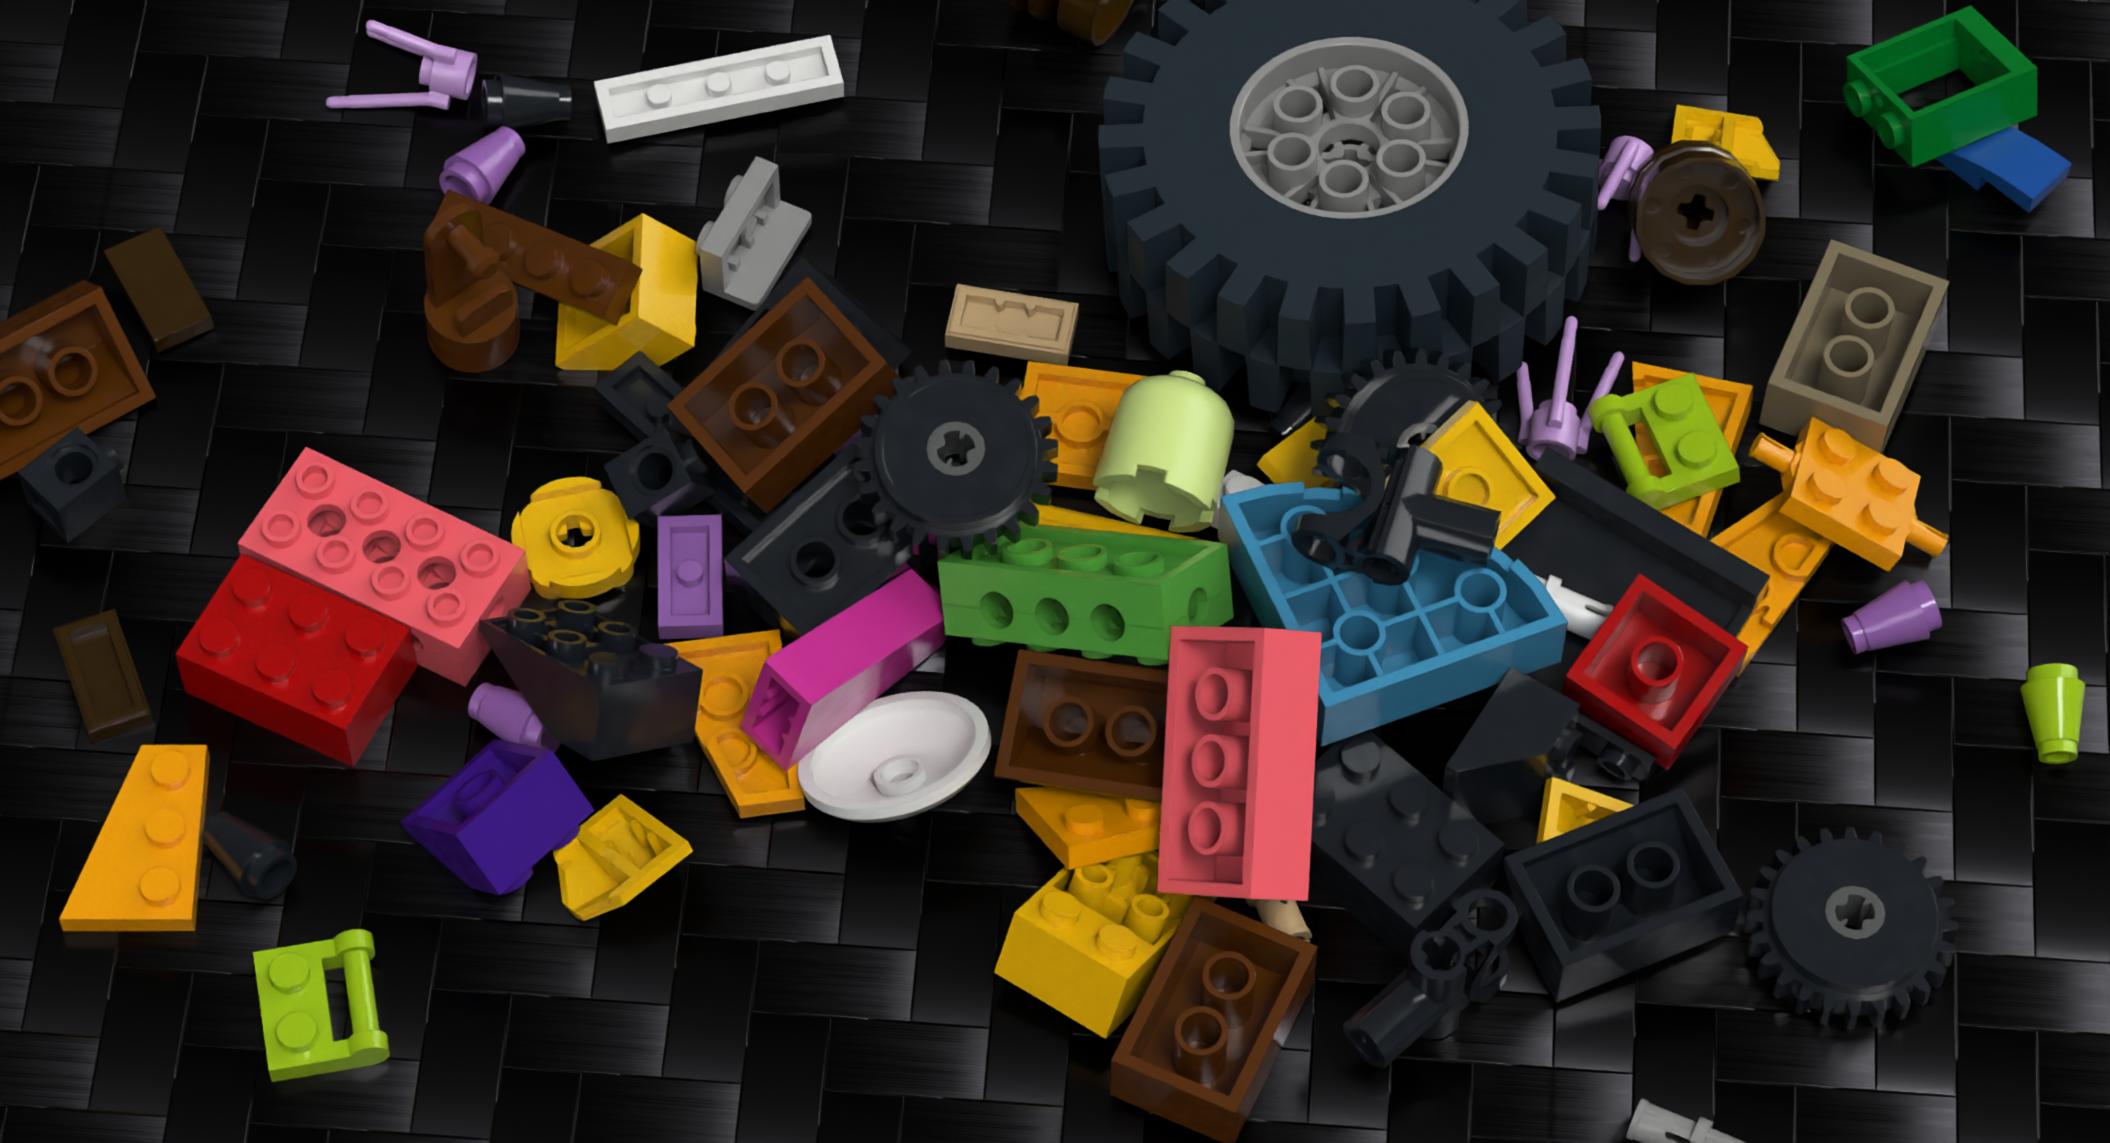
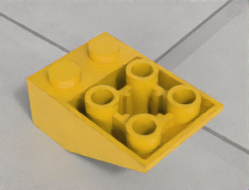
(1094, 939)

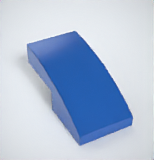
(2012, 164)

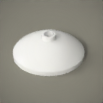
(897, 757)

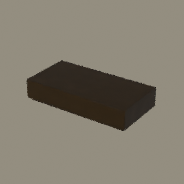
(158, 289)
(103, 676)

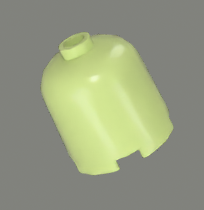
(1166, 452)

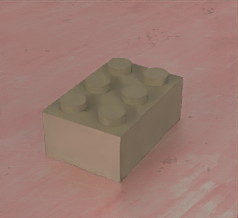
(1854, 346)

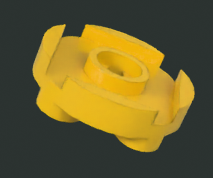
(576, 571)

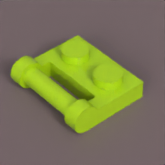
(1682, 434)
(298, 1008)

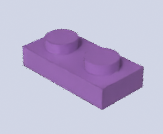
(690, 577)

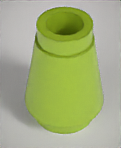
(2054, 710)

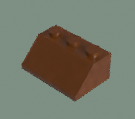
(62, 371)
(1085, 726)

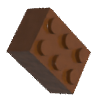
(785, 395)
(1213, 1020)

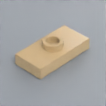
(1011, 325)

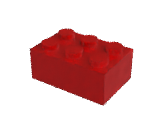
(297, 660)

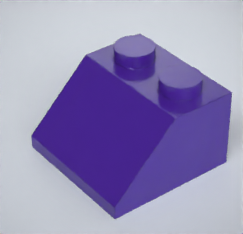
(500, 815)

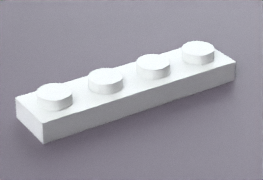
(719, 89)

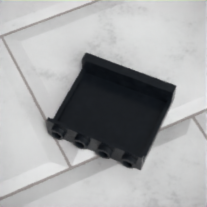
(1598, 546)

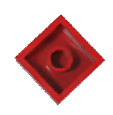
(1654, 671)

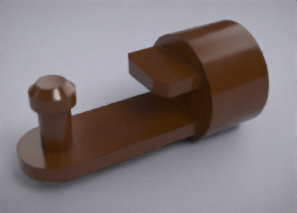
(468, 300)

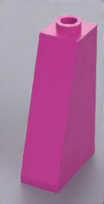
(842, 667)

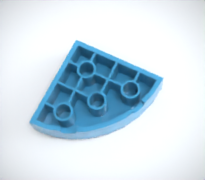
(1383, 644)

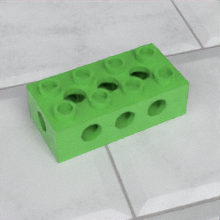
(1086, 591)

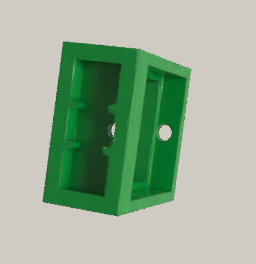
(1961, 41)

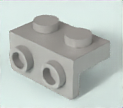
(750, 238)

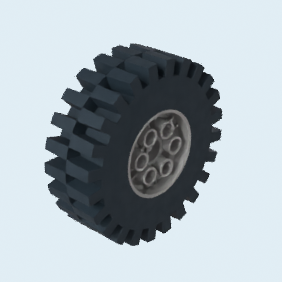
(1433, 234)

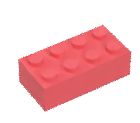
(1239, 762)

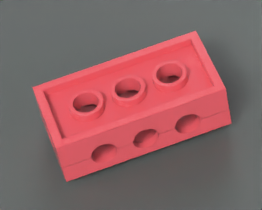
(391, 558)

